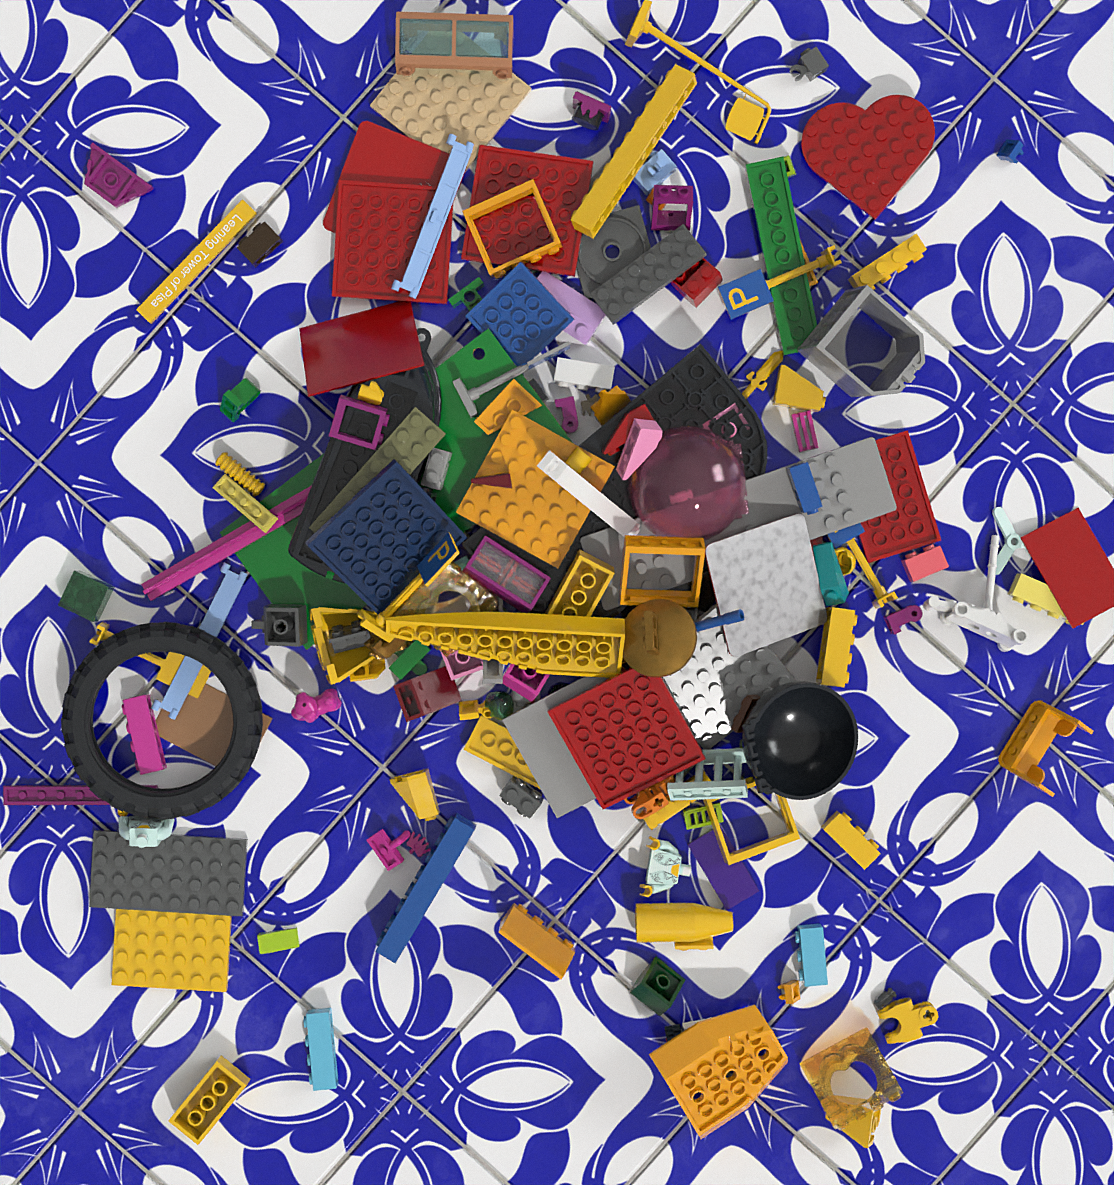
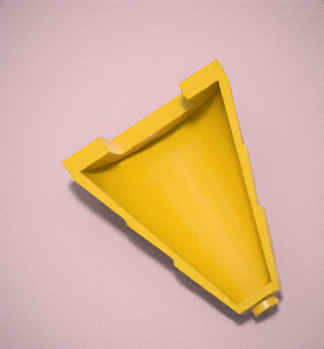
(343, 663)

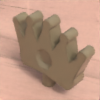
(588, 403)

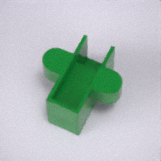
(411, 659)

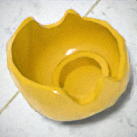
(846, 560)

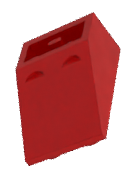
(697, 282)
(622, 431)

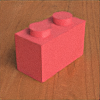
(924, 563)

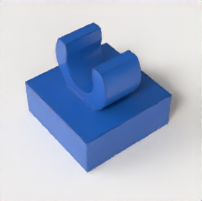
(1010, 150)

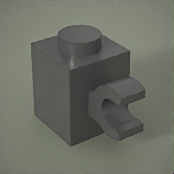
(810, 64)

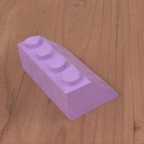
(584, 311)

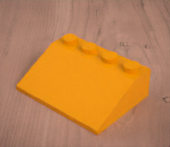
(537, 940)

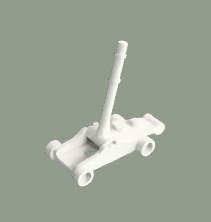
(981, 620)

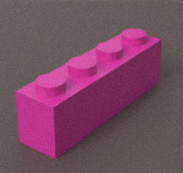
(144, 734)

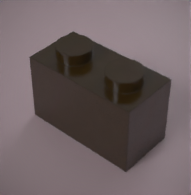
(259, 243)

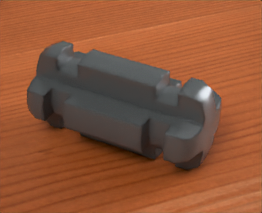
(885, 998)

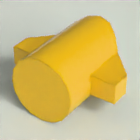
(371, 394)

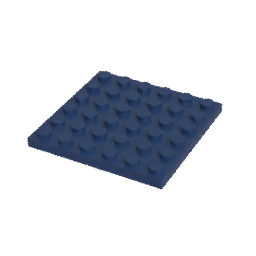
(383, 536)

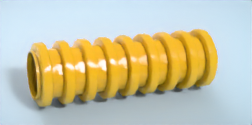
(240, 474)

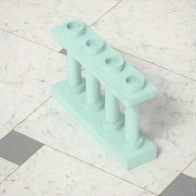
(712, 789)

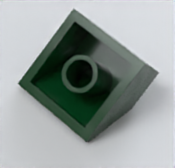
(658, 986)

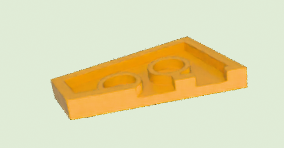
(511, 398)

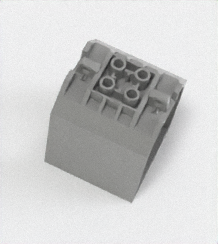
(900, 369)

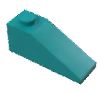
(830, 574)

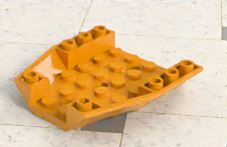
(707, 1052)

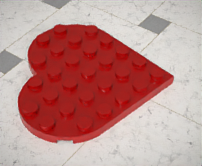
(869, 150)

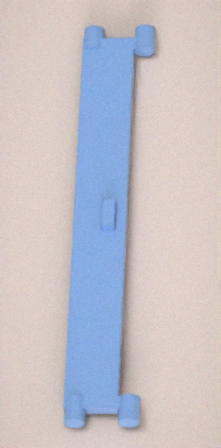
(435, 217)
(211, 624)

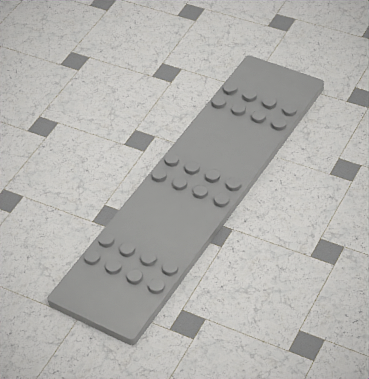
(849, 486)

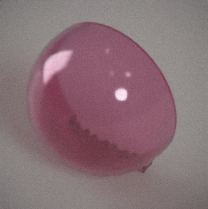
(690, 484)

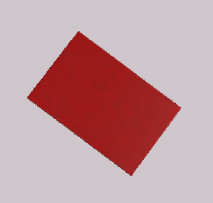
(1073, 566)

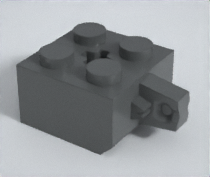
(275, 632)

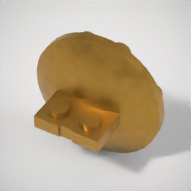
(659, 638)

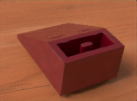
(427, 693)

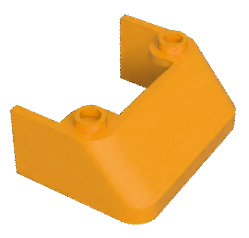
(1032, 740)

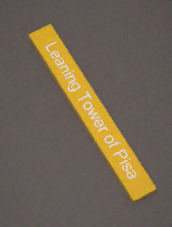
(196, 261)

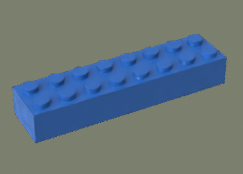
(422, 893)

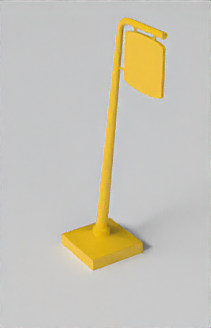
(744, 116)

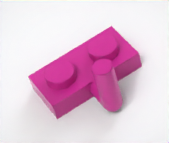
(386, 849)

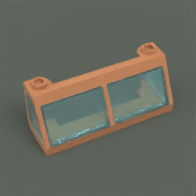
(454, 42)

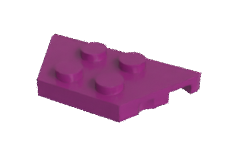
(113, 179)

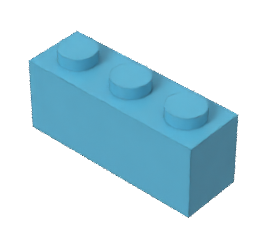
(811, 955)

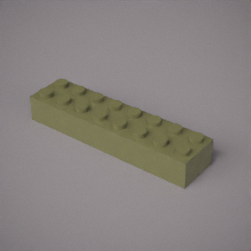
(406, 445)

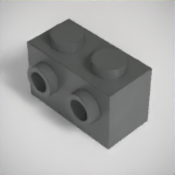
(521, 797)

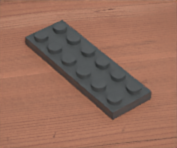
(648, 274)

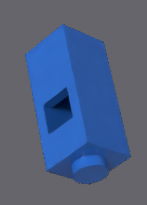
(804, 488)

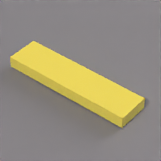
(245, 503)

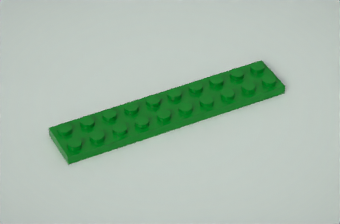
(781, 251)

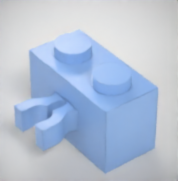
(654, 171)

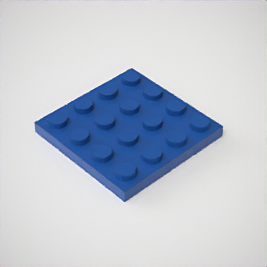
(521, 315)

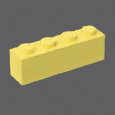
(1037, 594)

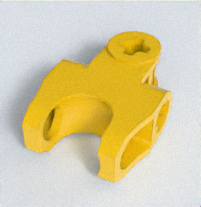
(910, 1019)

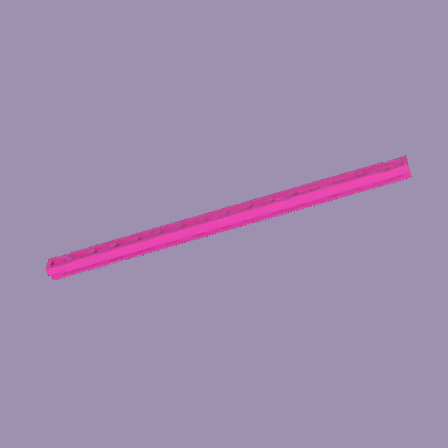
(222, 548)

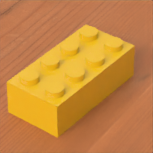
(581, 586)
(835, 647)
(209, 1100)

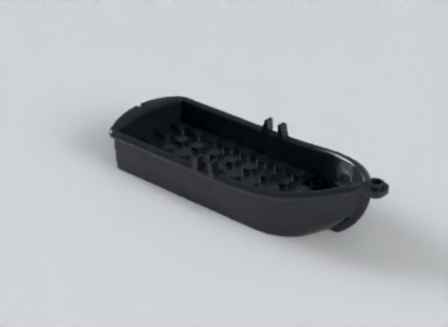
(344, 459)

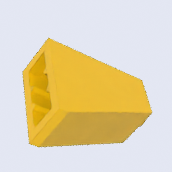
(797, 392)

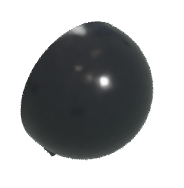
(799, 740)

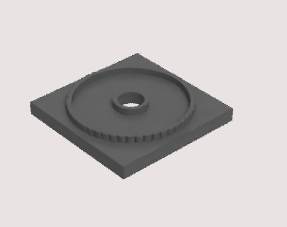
(622, 229)

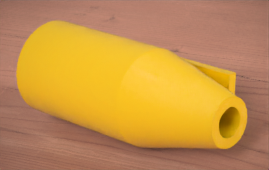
(682, 923)

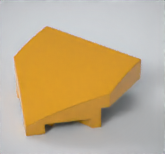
(609, 404)

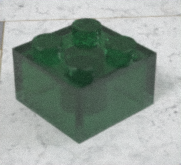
(86, 596)

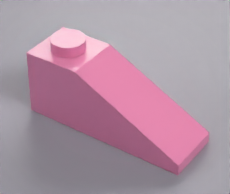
(639, 445)

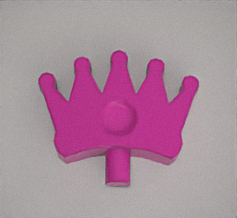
(417, 845)

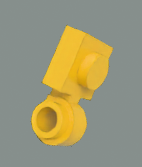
(472, 709)

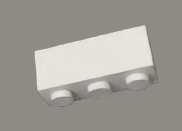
(583, 375)

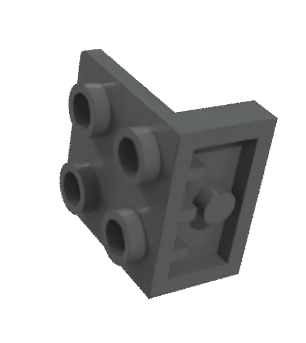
(348, 637)

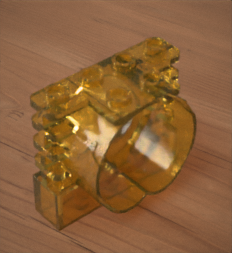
(450, 579)
(839, 1057)

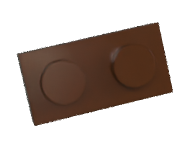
(740, 718)

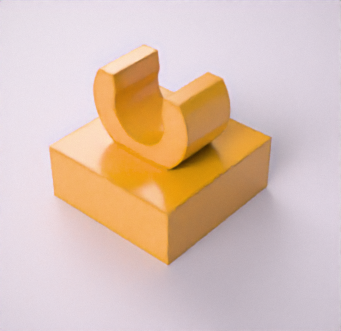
(792, 991)

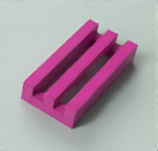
(804, 429)

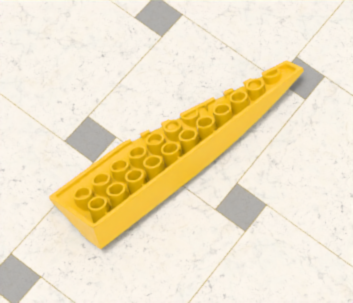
(525, 639)

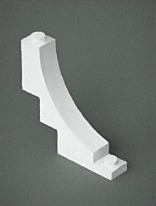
(588, 495)

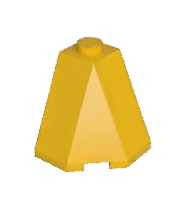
(418, 793)
(862, 1129)

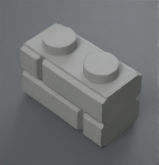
(436, 468)

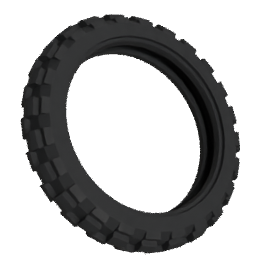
(124, 793)

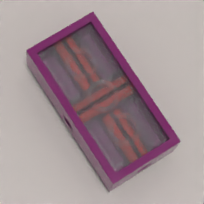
(506, 575)

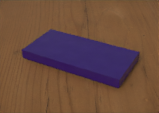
(731, 881)

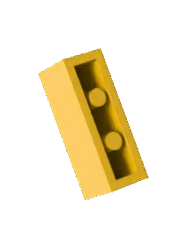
(851, 839)

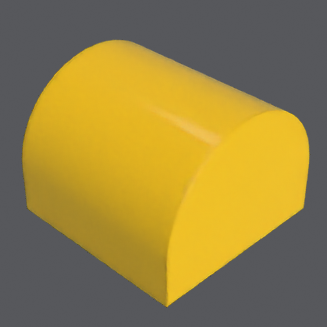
(578, 460)

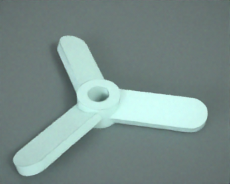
(1008, 533)

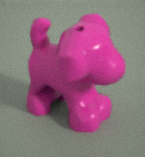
(309, 708)

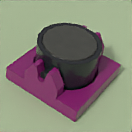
(589, 111)

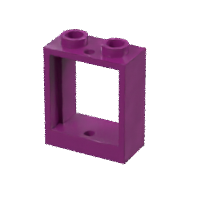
(671, 220)
(338, 417)

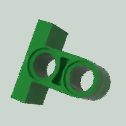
(472, 288)
(239, 399)

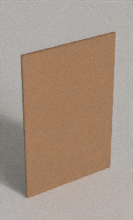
(203, 725)

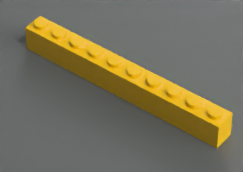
(633, 151)

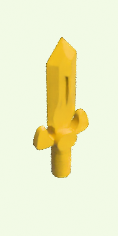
(763, 373)

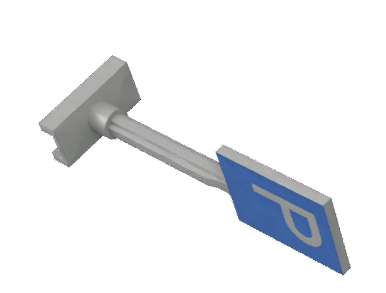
(472, 394)

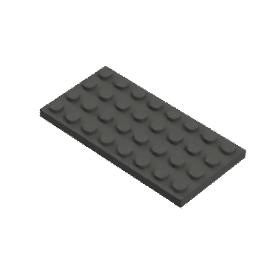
(175, 876)

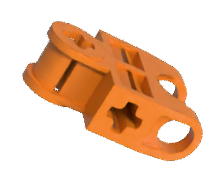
(648, 800)

